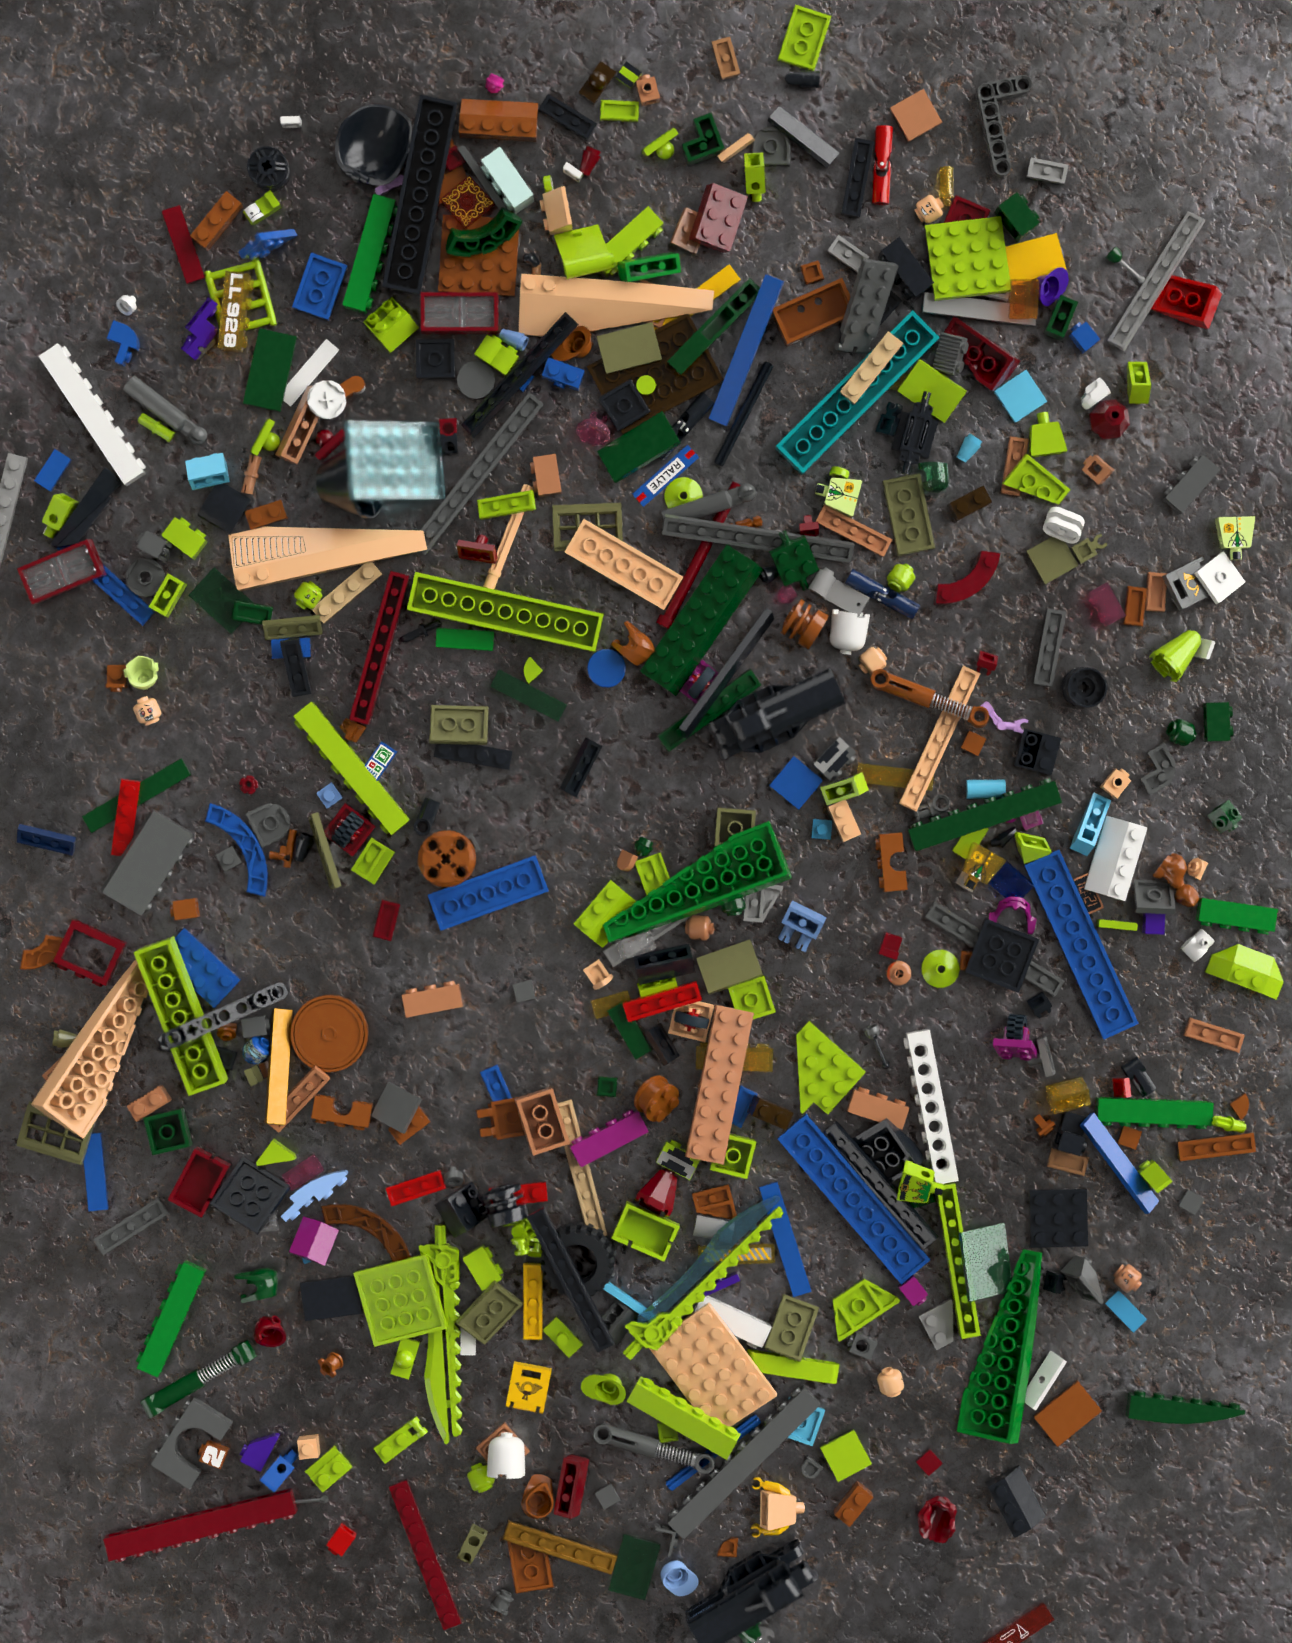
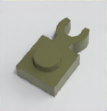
(1085, 549)

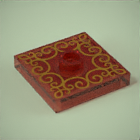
(467, 202)

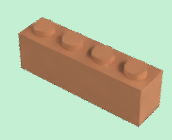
(298, 432)

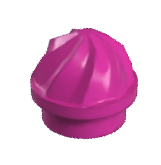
(494, 83)

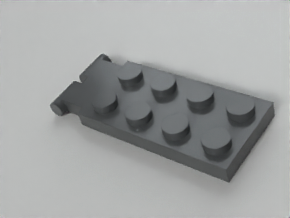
(866, 305)

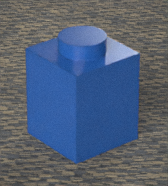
(1083, 336)

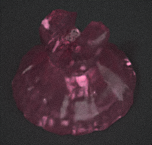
(593, 430)

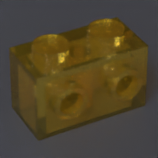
(1068, 1095)

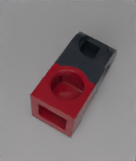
(449, 435)

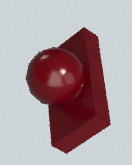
(328, 442)

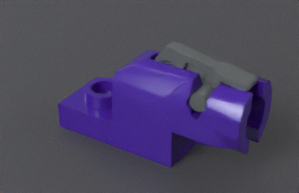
(202, 331)

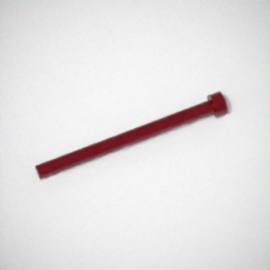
(668, 618)

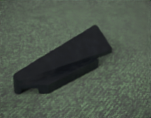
(88, 510)

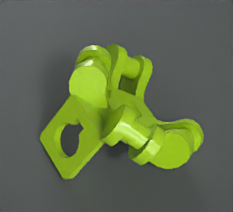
(523, 1239)

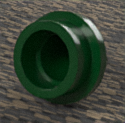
(643, 846)

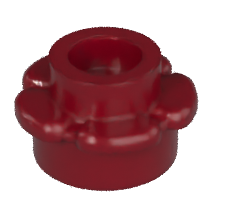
(253, 784)

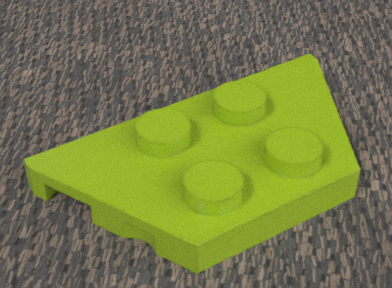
(860, 1306)

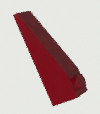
(984, 357)

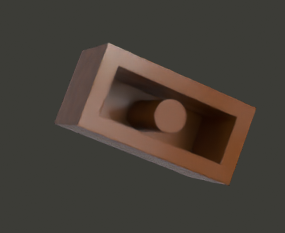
(853, 1503)

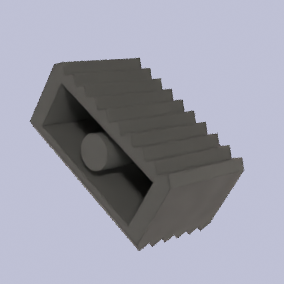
(950, 354)

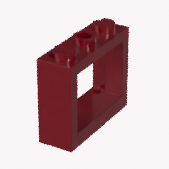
(99, 935)

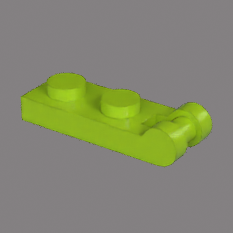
(400, 1440)

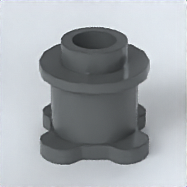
(502, 1602)

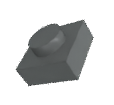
(228, 858)

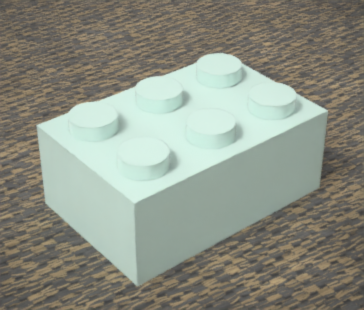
(507, 181)

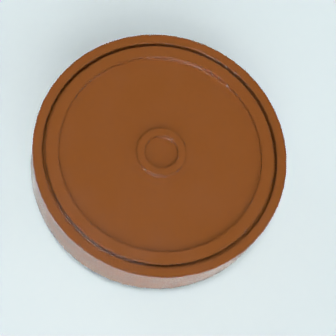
(329, 1033)

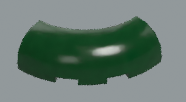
(485, 238)

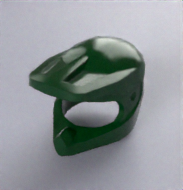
(265, 1281)

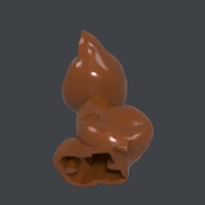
(1173, 870)

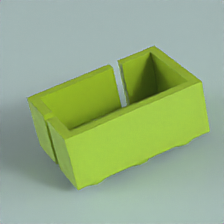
(646, 1231)

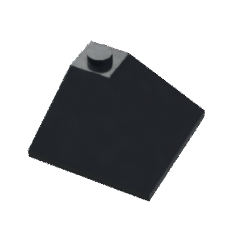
(888, 1148)

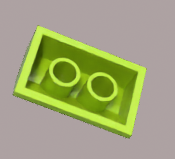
(603, 908)

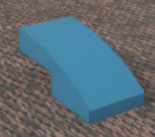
(1126, 1311)

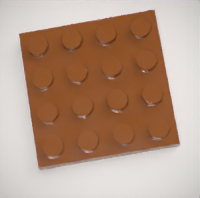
(480, 272)

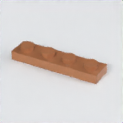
(853, 531)
(303, 1093)

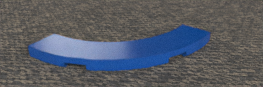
(248, 844)

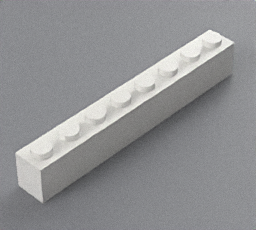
(92, 414)

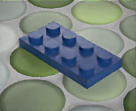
(207, 973)

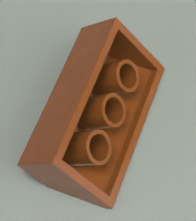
(498, 120)

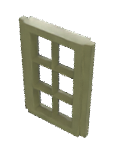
(584, 509)
(44, 1148)

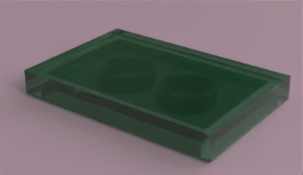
(217, 598)
(634, 1567)

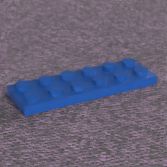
(488, 893)

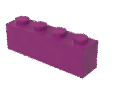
(608, 1138)

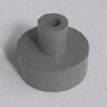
(453, 1177)

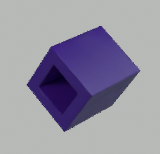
(1153, 923)

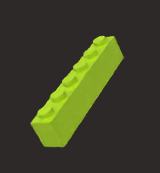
(684, 1417)

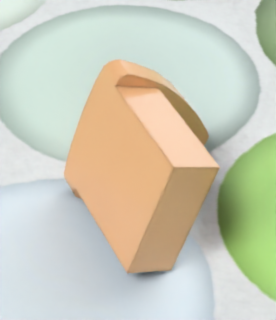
(598, 974)

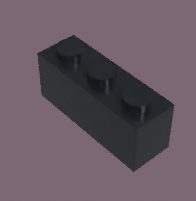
(664, 964)

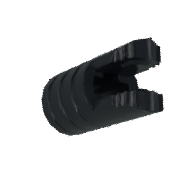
(805, 79)

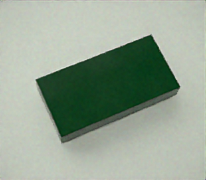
(251, 612)

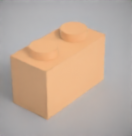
(844, 820)

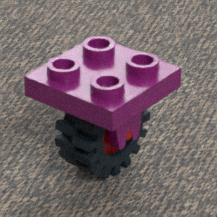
(1016, 1040)

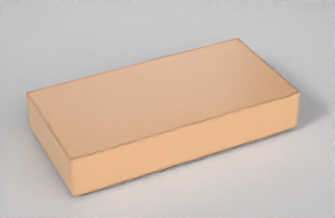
(736, 147)

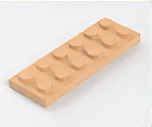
(623, 564)

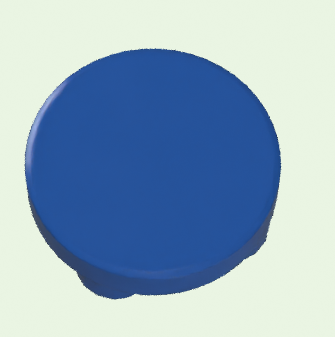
(606, 668)

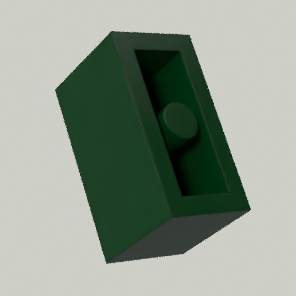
(1060, 317)
(1217, 721)

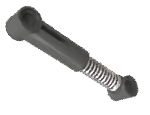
(651, 1447)

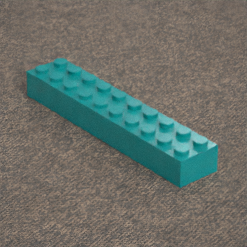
(837, 414)

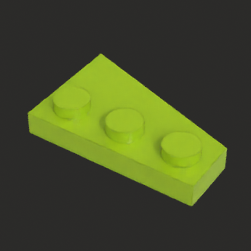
(1036, 480)

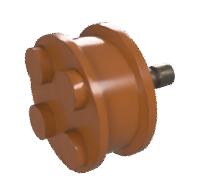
(656, 1098)

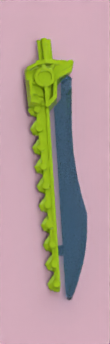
(664, 1324)

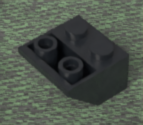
(1037, 752)
(462, 1209)

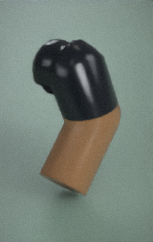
(534, 263)

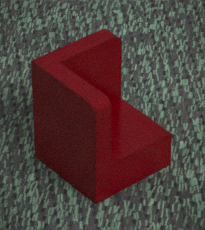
(890, 945)

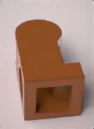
(353, 386)

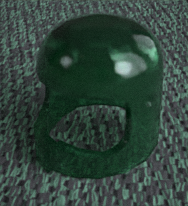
(937, 476)

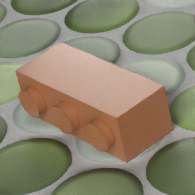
(432, 999)
(877, 1107)

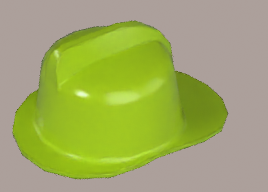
(604, 1388)

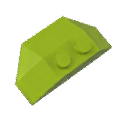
(1247, 969)

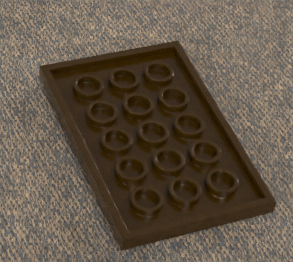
(670, 386)

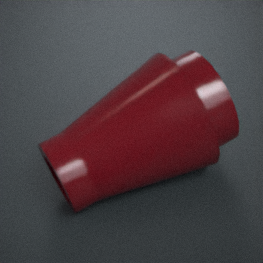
(589, 160)

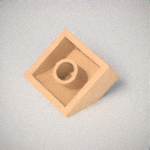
(557, 211)

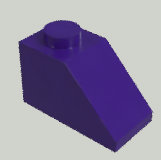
(258, 1451)

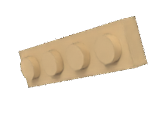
(871, 367)
(347, 591)

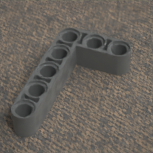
(995, 120)

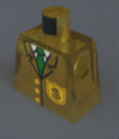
(981, 865)

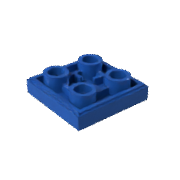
(796, 782)

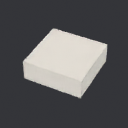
(291, 121)
(572, 172)

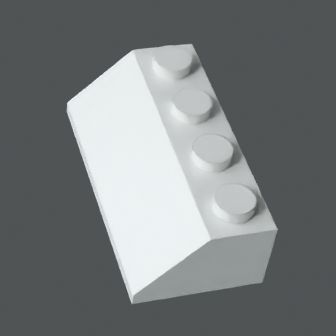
(1115, 858)

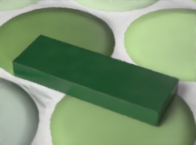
(629, 1031)

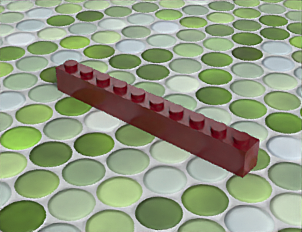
(200, 1524)

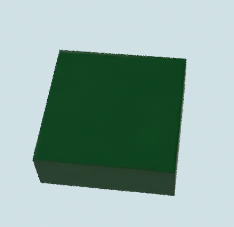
(607, 1086)

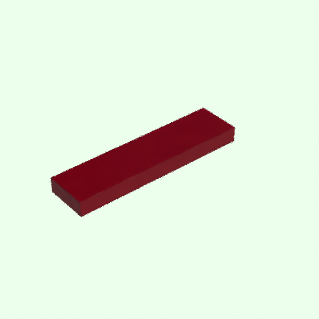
(183, 244)

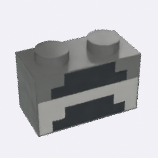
(834, 759)

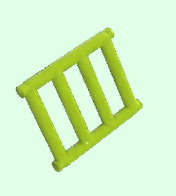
(260, 282)

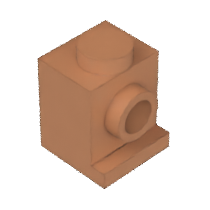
(647, 97)
(1089, 469)

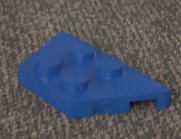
(265, 243)

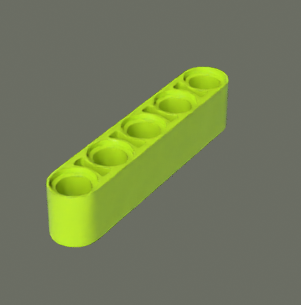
(807, 1369)

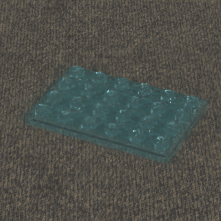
(394, 460)

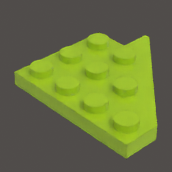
(823, 1070)

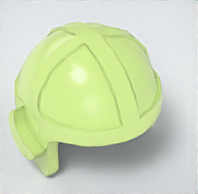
(142, 672)

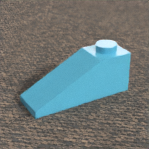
(1090, 824)

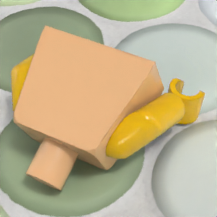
(777, 1508)

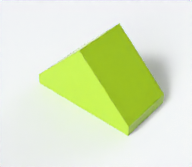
(1031, 847)
(275, 1153)

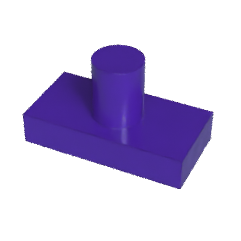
(723, 1282)

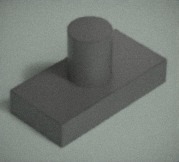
(1044, 1057)

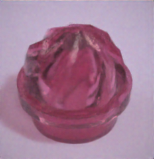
(787, 594)

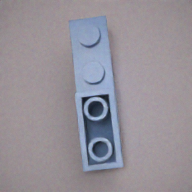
(318, 1187)

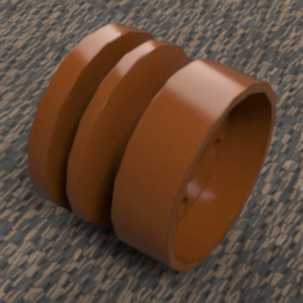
(804, 624)

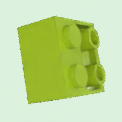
(391, 324)

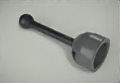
(872, 1033)

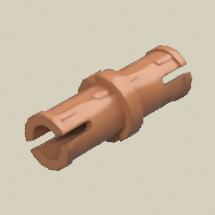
(251, 474)

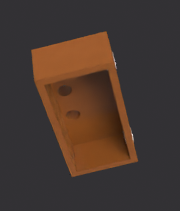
(815, 318)

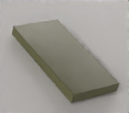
(908, 514)
(324, 851)

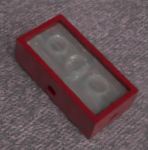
(459, 313)
(61, 571)

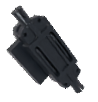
(915, 433)

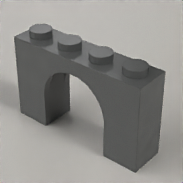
(169, 1459)

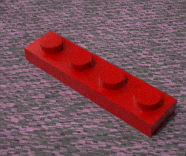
(125, 815)
(662, 1001)

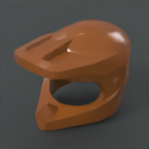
(638, 648)
(538, 1497)

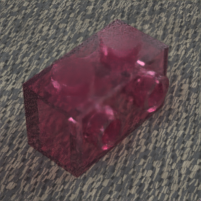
(1106, 604)

